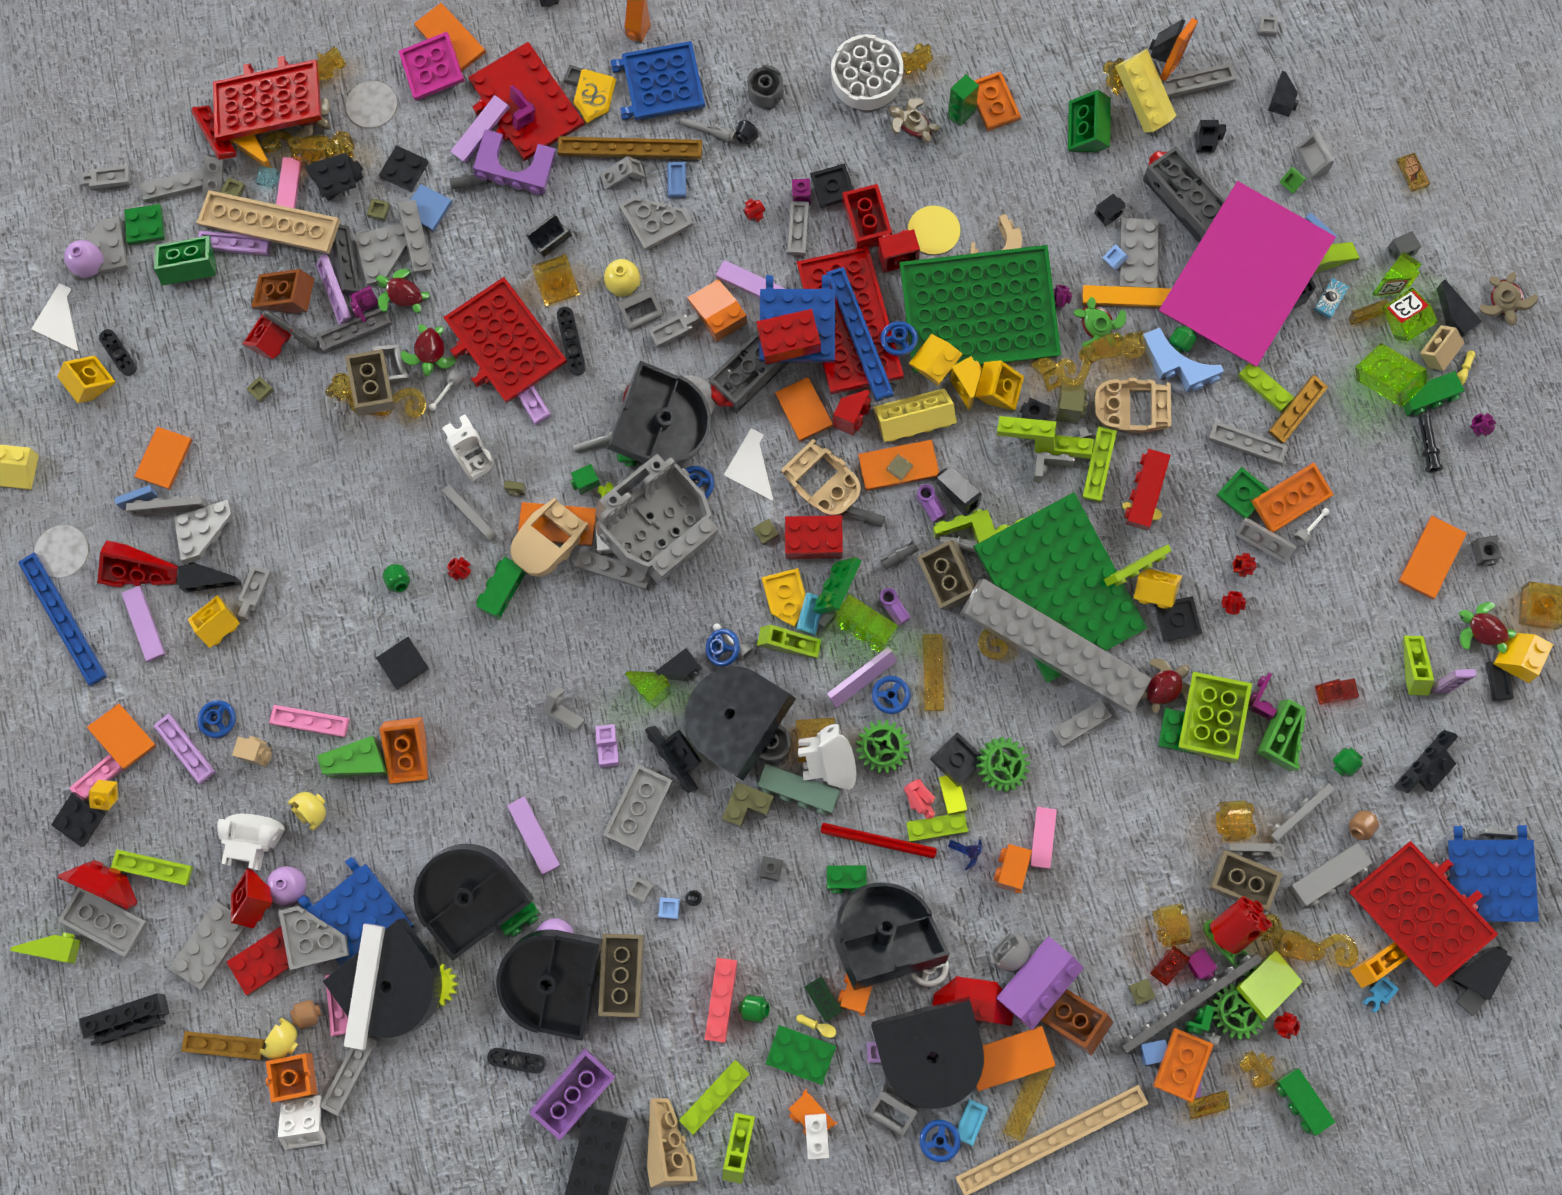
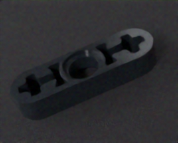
(124, 356)
(503, 1052)

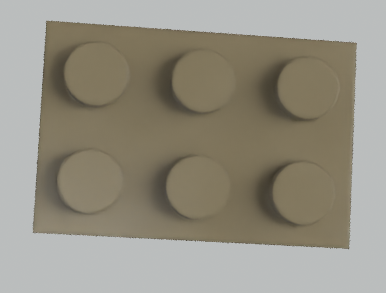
(369, 382)
(947, 574)
(1241, 877)

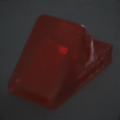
(1336, 691)
(1169, 965)

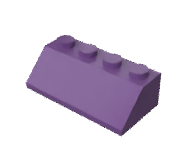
(1040, 983)
(571, 1093)

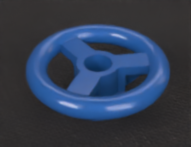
(899, 330)
(696, 477)
(713, 646)
(891, 701)
(211, 714)
(927, 1145)

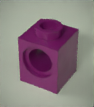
(801, 190)
(1201, 965)

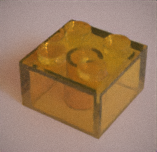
(1541, 605)

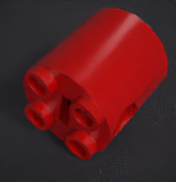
(1240, 925)

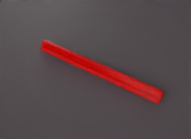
(878, 840)

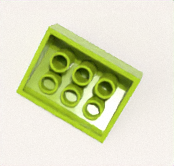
(1215, 717)

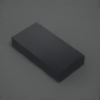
(1499, 683)

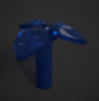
(971, 850)

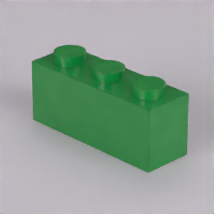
(963, 100)
(1434, 394)
(500, 588)
(1304, 1102)

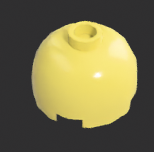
(622, 277)
(308, 808)
(280, 1041)

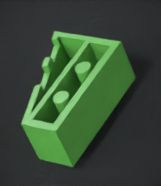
(1283, 735)
(354, 759)

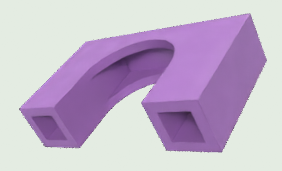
(532, 179)

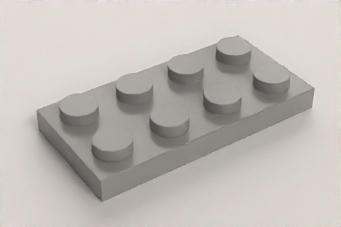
(1140, 244)
(638, 808)
(103, 922)
(207, 947)

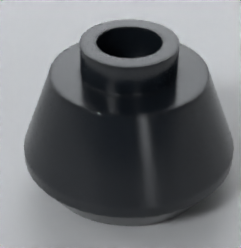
(746, 132)

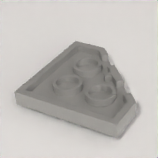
(654, 221)
(110, 240)
(380, 251)
(201, 528)
(310, 939)

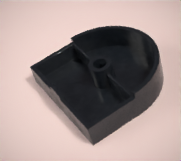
(655, 395)
(735, 717)
(463, 921)
(886, 935)
(568, 963)
(413, 981)
(943, 1029)

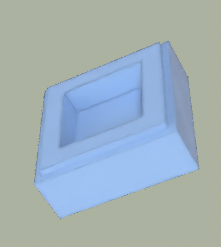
(1115, 257)
(669, 908)

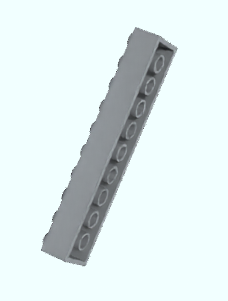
(1055, 646)

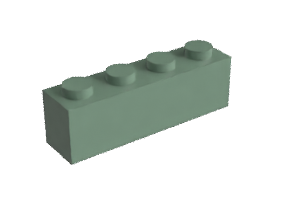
(793, 788)

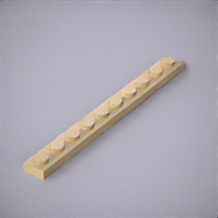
(1051, 1140)

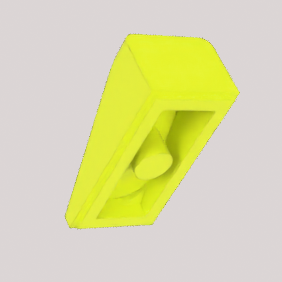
(952, 796)

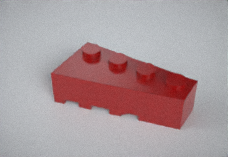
(1147, 489)

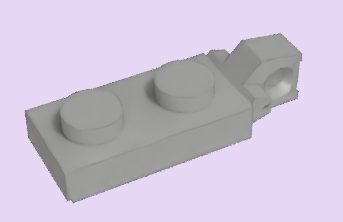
(673, 329)
(253, 591)
(1273, 850)

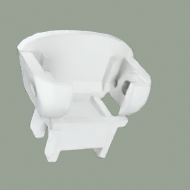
(464, 441)
(829, 758)
(248, 838)

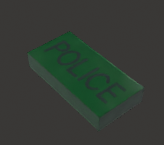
(823, 999)

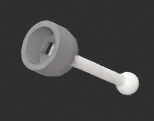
(453, 380)
(1303, 536)
(744, 649)

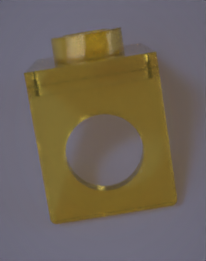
(1046, 368)

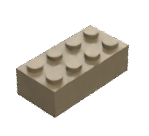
(621, 975)

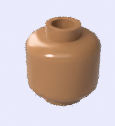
(1363, 825)
(305, 1014)

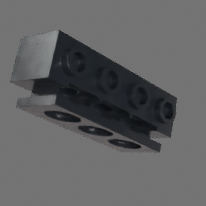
(123, 1015)

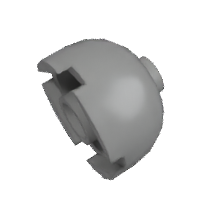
(1011, 953)

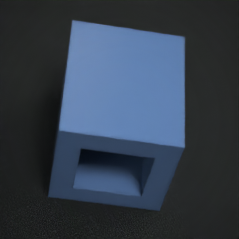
(1152, 1051)

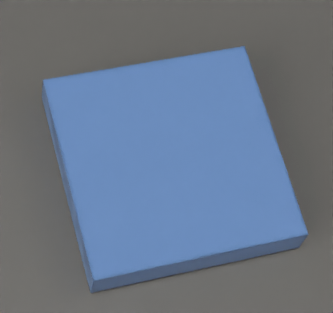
(430, 206)

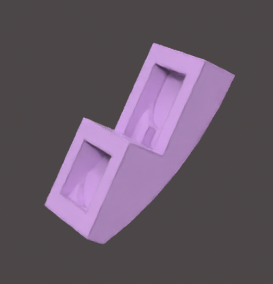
(607, 745)

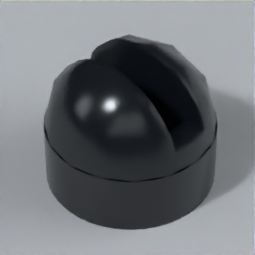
(693, 893)

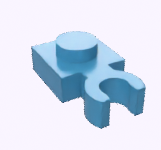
(1382, 992)

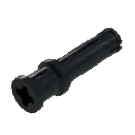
(1430, 451)

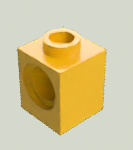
(103, 795)

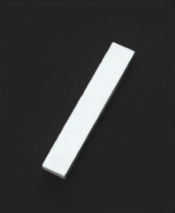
(364, 986)

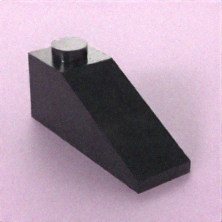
(1165, 41)
(1456, 311)
(198, 577)

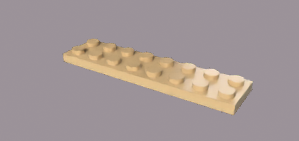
(268, 222)

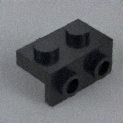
(548, 235)

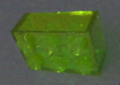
(1391, 374)
(866, 623)

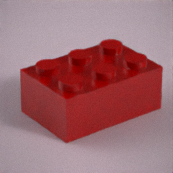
(866, 215)
(788, 336)
(813, 537)

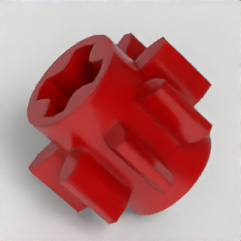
(754, 210)
(1244, 565)
(458, 568)
(1233, 602)
(1287, 1025)

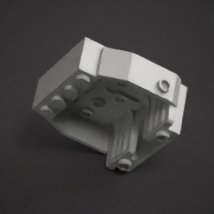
(673, 503)

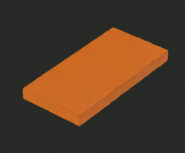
(442, 20)
(874, 464)
(1292, 497)
(551, 531)
(1432, 557)
(1015, 1058)

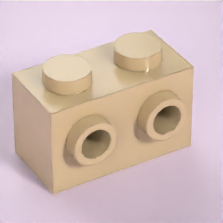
(1442, 348)
(252, 751)

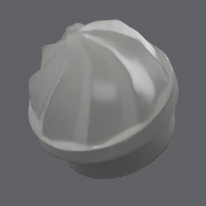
(1214, 1039)

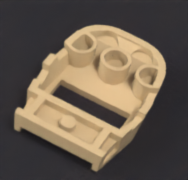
(1113, 405)
(837, 493)
(538, 554)

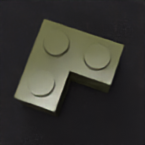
(1071, 403)
(744, 800)

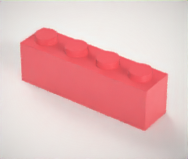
(721, 1000)

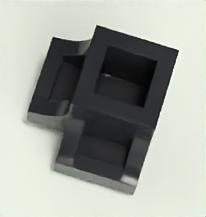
(1208, 135)

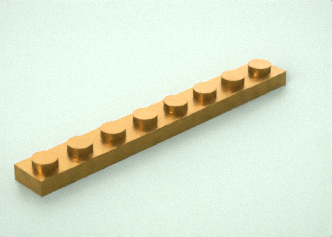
(630, 147)

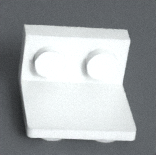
(301, 1123)

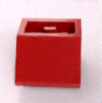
(850, 412)

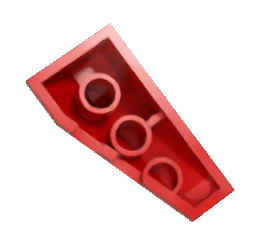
(127, 565)

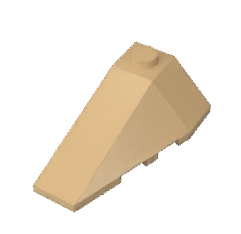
(667, 1155)

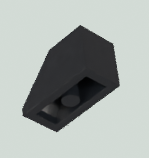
(1284, 96)
(680, 667)

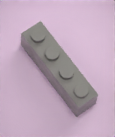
(1329, 875)

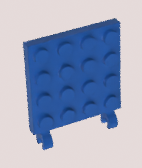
(661, 81)
(787, 301)
(1500, 872)
(354, 903)

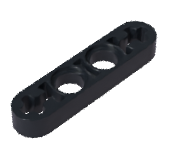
(569, 341)

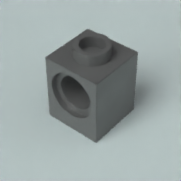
(1406, 243)
(1490, 543)
(771, 868)

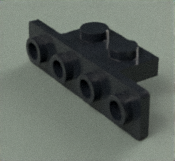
(677, 754)
(1430, 766)

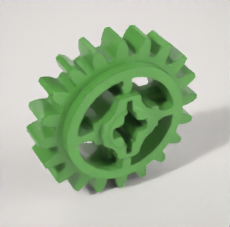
(875, 742)
(1007, 770)
(1241, 1018)

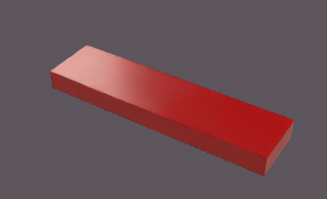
(205, 118)

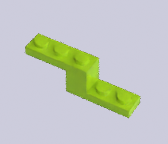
(1045, 437)
(978, 521)

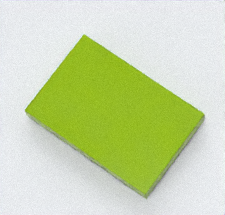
(1269, 984)

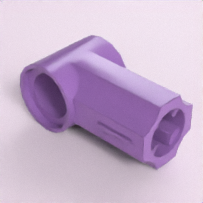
(932, 504)
(895, 608)

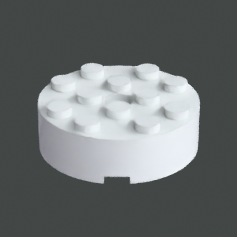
(866, 72)

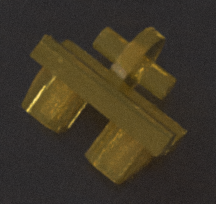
(917, 59)
(328, 62)
(1113, 79)
(1252, 1061)

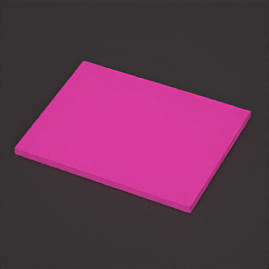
(1247, 273)

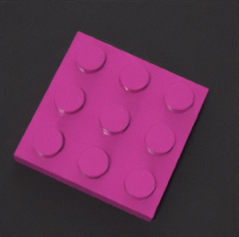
(431, 66)

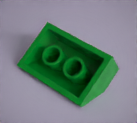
(1089, 122)
(184, 260)

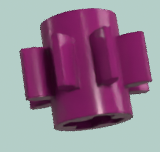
(1062, 295)
(1483, 424)

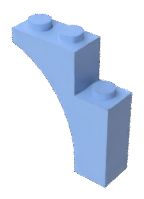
(1170, 362)

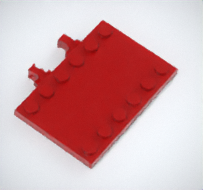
(526, 71)
(266, 99)
(503, 341)
(1424, 913)

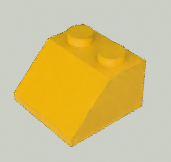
(935, 359)
(85, 378)
(965, 380)
(999, 385)
(1157, 587)
(213, 622)
(1524, 656)

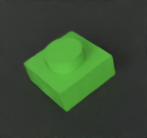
(1292, 180)

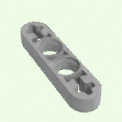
(469, 513)

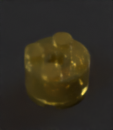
(1235, 820)
(1172, 925)

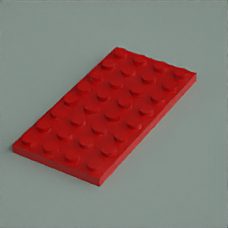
(846, 371)

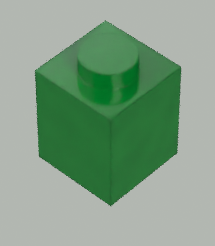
(584, 479)

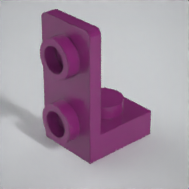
(526, 112)
(362, 301)
(1262, 708)

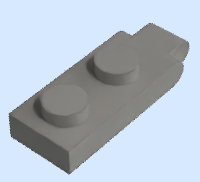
(107, 177)

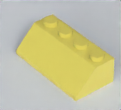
(1146, 91)
(915, 415)
(17, 466)

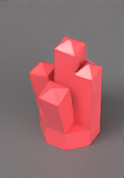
(920, 798)

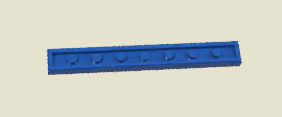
(860, 335)
(62, 619)

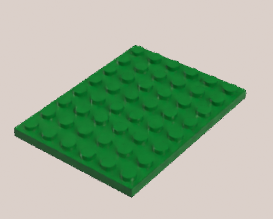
(984, 304)
(1060, 570)

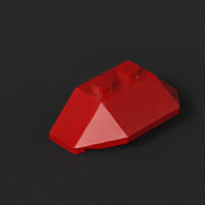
(102, 882)
(982, 996)

